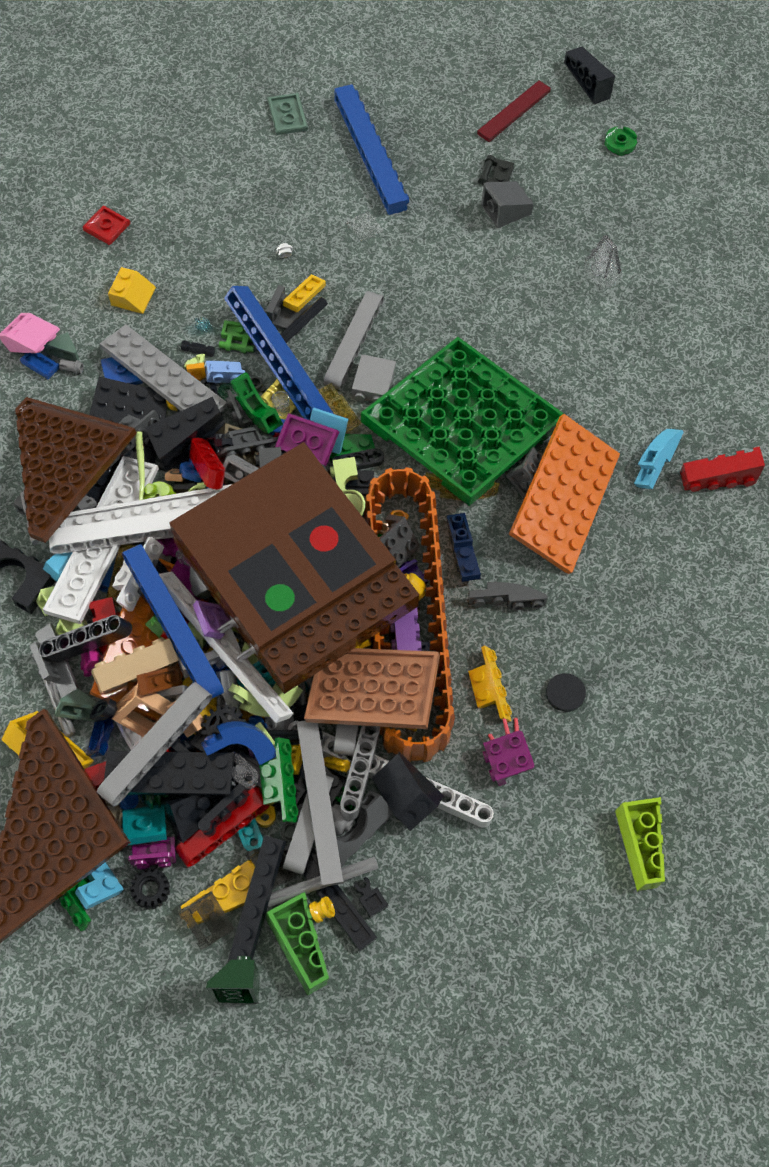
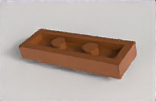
(159, 680)

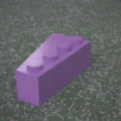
(406, 633)

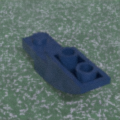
(463, 547)

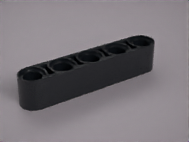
(85, 638)

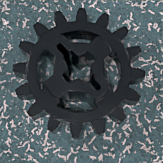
(220, 715)

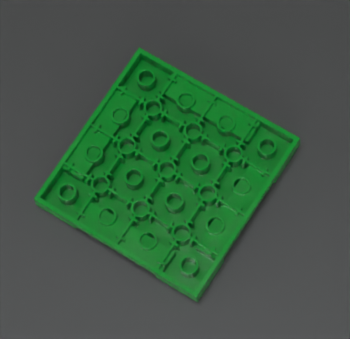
(462, 419)

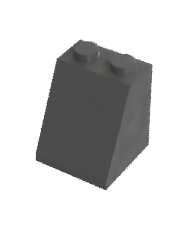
(505, 202)

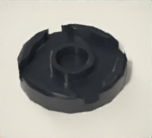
(565, 692)

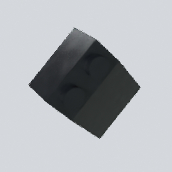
(407, 791)

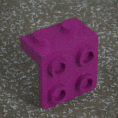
(507, 756)
(153, 853)

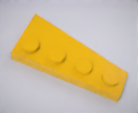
(228, 891)

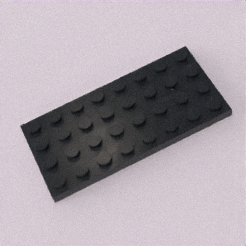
(115, 401)

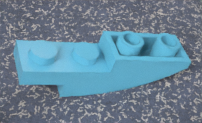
(654, 457)

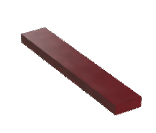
(513, 111)

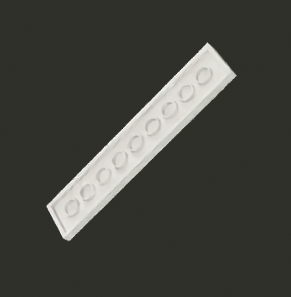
(88, 567)

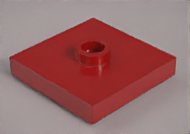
(106, 225)

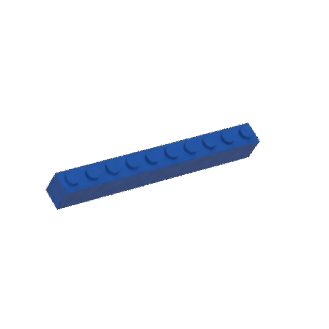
(371, 150)
(275, 351)

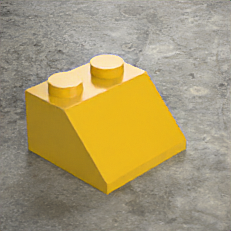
(131, 291)

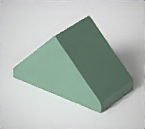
(62, 347)
(75, 706)

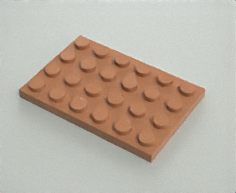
(375, 689)

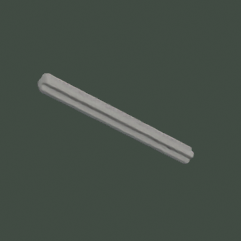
(315, 883)

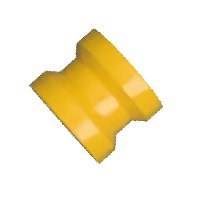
(322, 909)

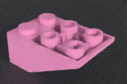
(28, 334)

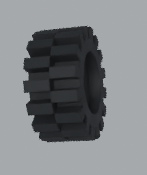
(141, 879)

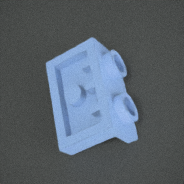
(222, 371)

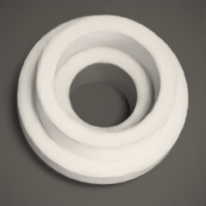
(284, 250)

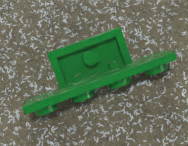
(278, 781)
(74, 907)

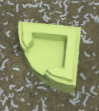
(198, 359)

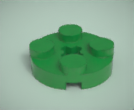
(621, 148)

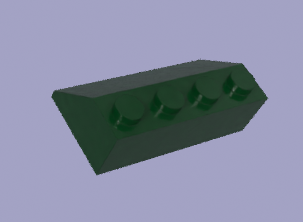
(236, 982)

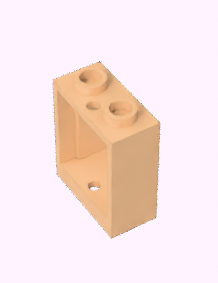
(133, 720)

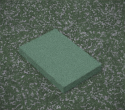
(287, 114)

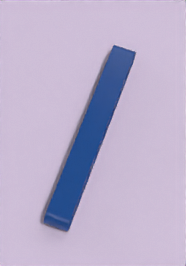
(171, 620)

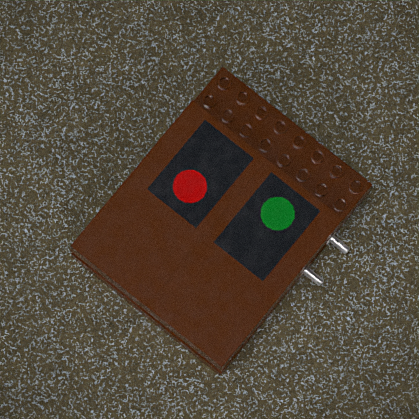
(293, 567)

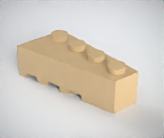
(126, 667)

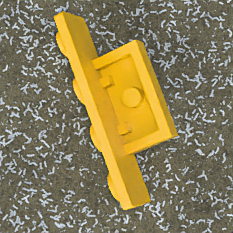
(488, 686)

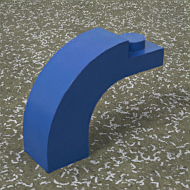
(241, 733)

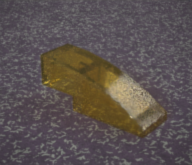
(339, 406)

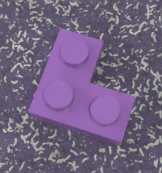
(210, 618)

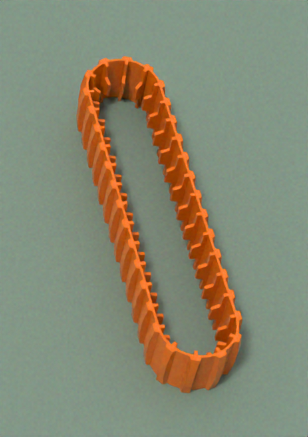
(412, 484)

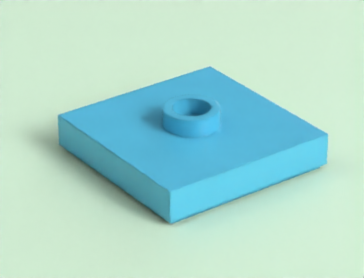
(332, 421)

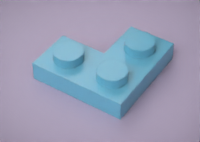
(101, 887)

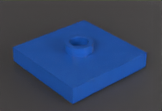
(114, 370)

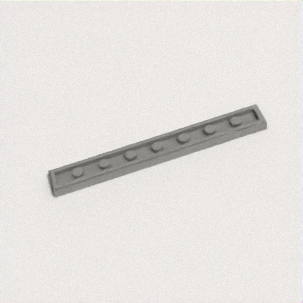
(319, 804)

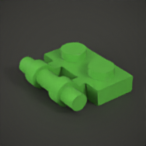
(235, 331)

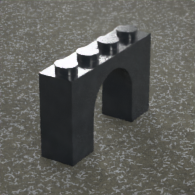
(35, 579)

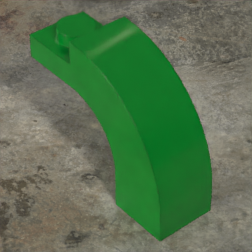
(256, 409)

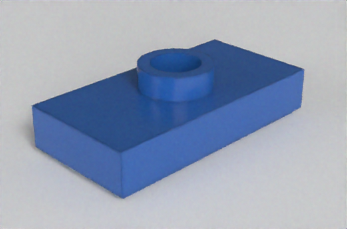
(40, 364)

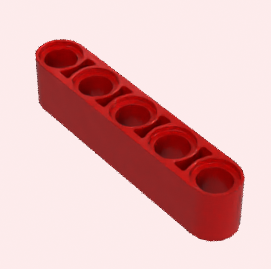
(207, 463)
(200, 845)

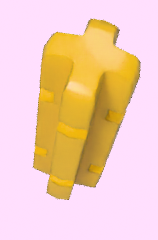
(337, 764)

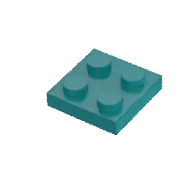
(145, 825)

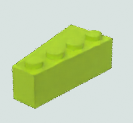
(643, 841)

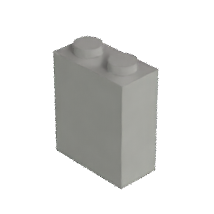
(373, 378)

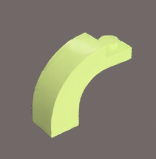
(250, 704)

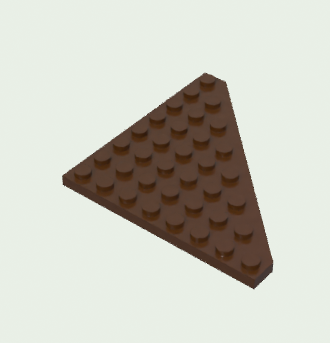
(62, 460)
(53, 827)

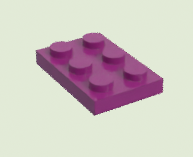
(317, 437)

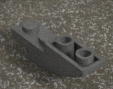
(515, 595)

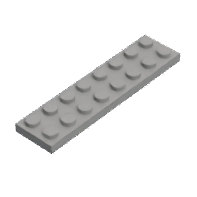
(157, 370)

